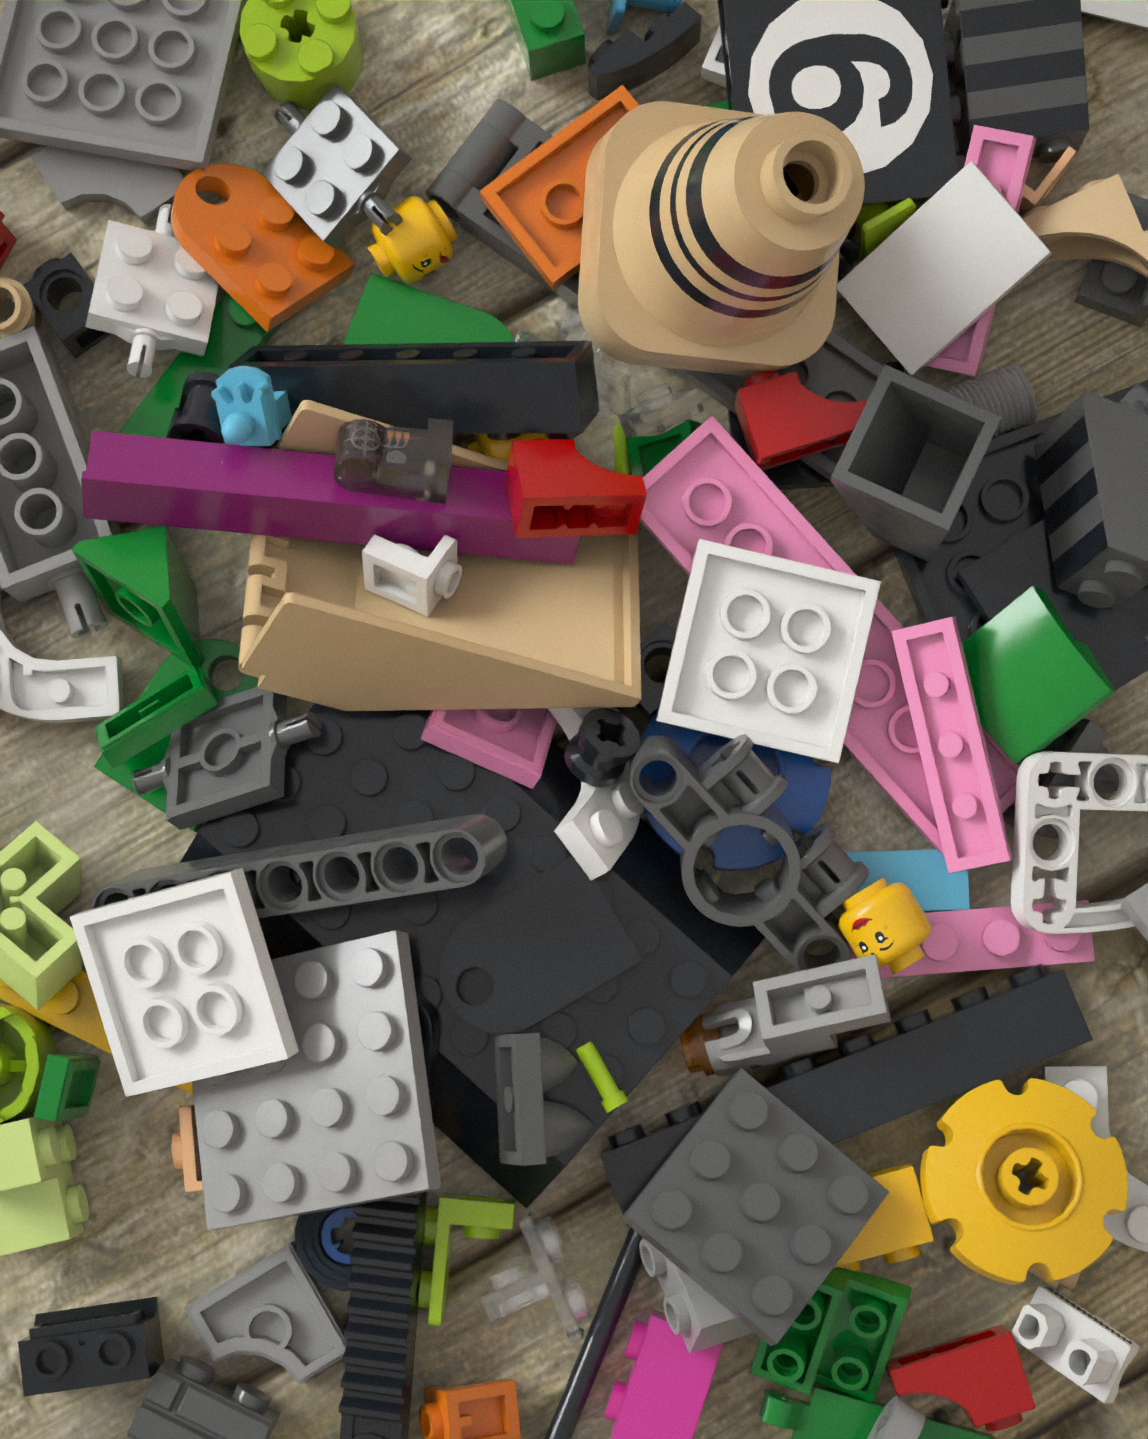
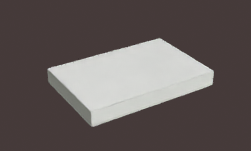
(943, 269)

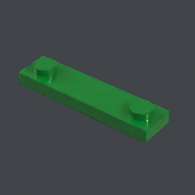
(229, 337)

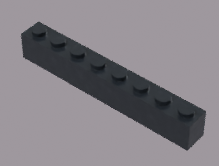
(889, 1076)

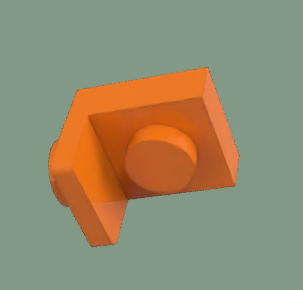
(471, 1411)

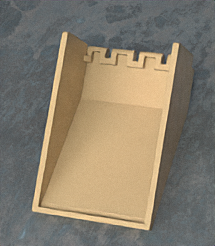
(502, 640)

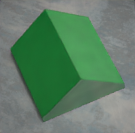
(145, 587)

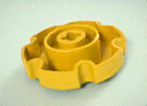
(1072, 1173)

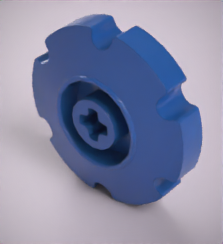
(743, 845)

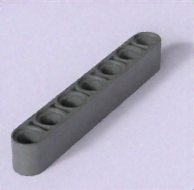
(324, 871)

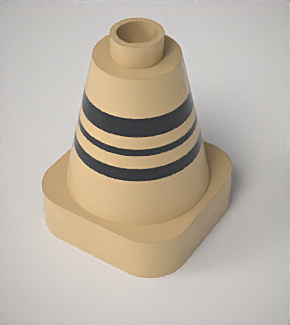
(701, 245)

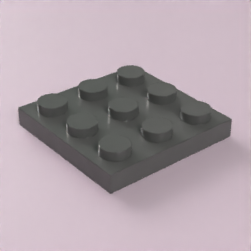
(755, 1206)

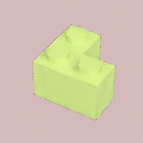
(36, 945)
(38, 1185)

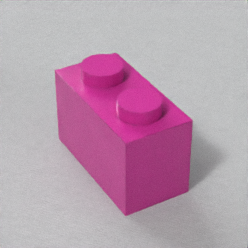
(663, 1385)

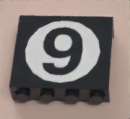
(865, 69)

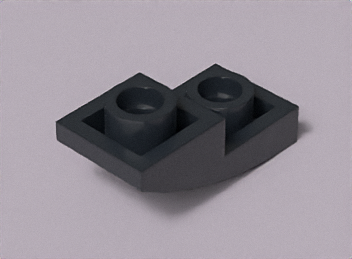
(635, 62)

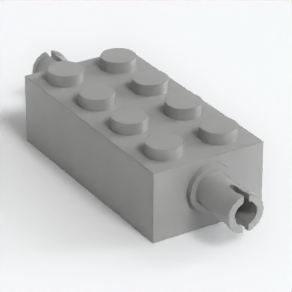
(42, 483)

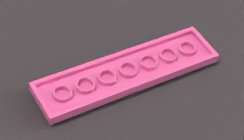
(722, 496)

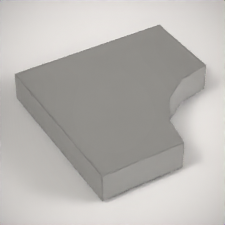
(93, 177)
(271, 1313)

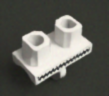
(1074, 1342)

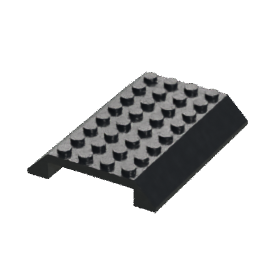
(380, 775)

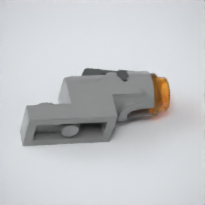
(787, 1018)

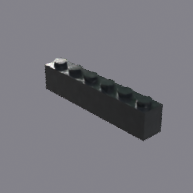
(477, 385)

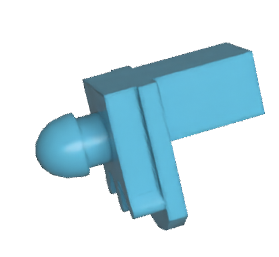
(250, 408)

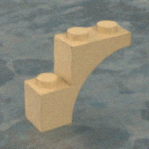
(1093, 225)

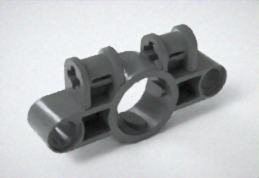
(737, 791)

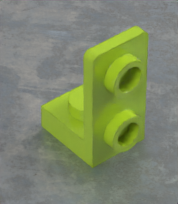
(482, 1219)

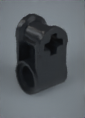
(197, 412)

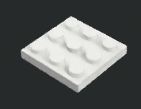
(768, 651)
(184, 983)

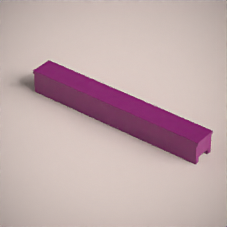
(294, 498)

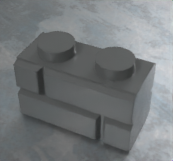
(192, 1405)

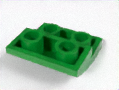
(1032, 676)
(838, 1336)

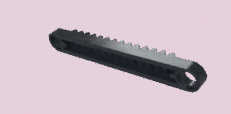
(386, 1297)

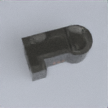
(395, 459)

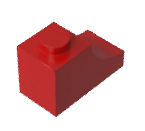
(789, 421)
(565, 495)
(972, 1370)

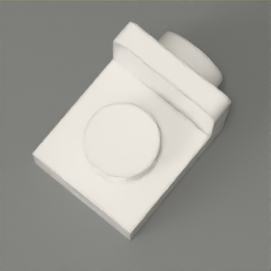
(411, 578)

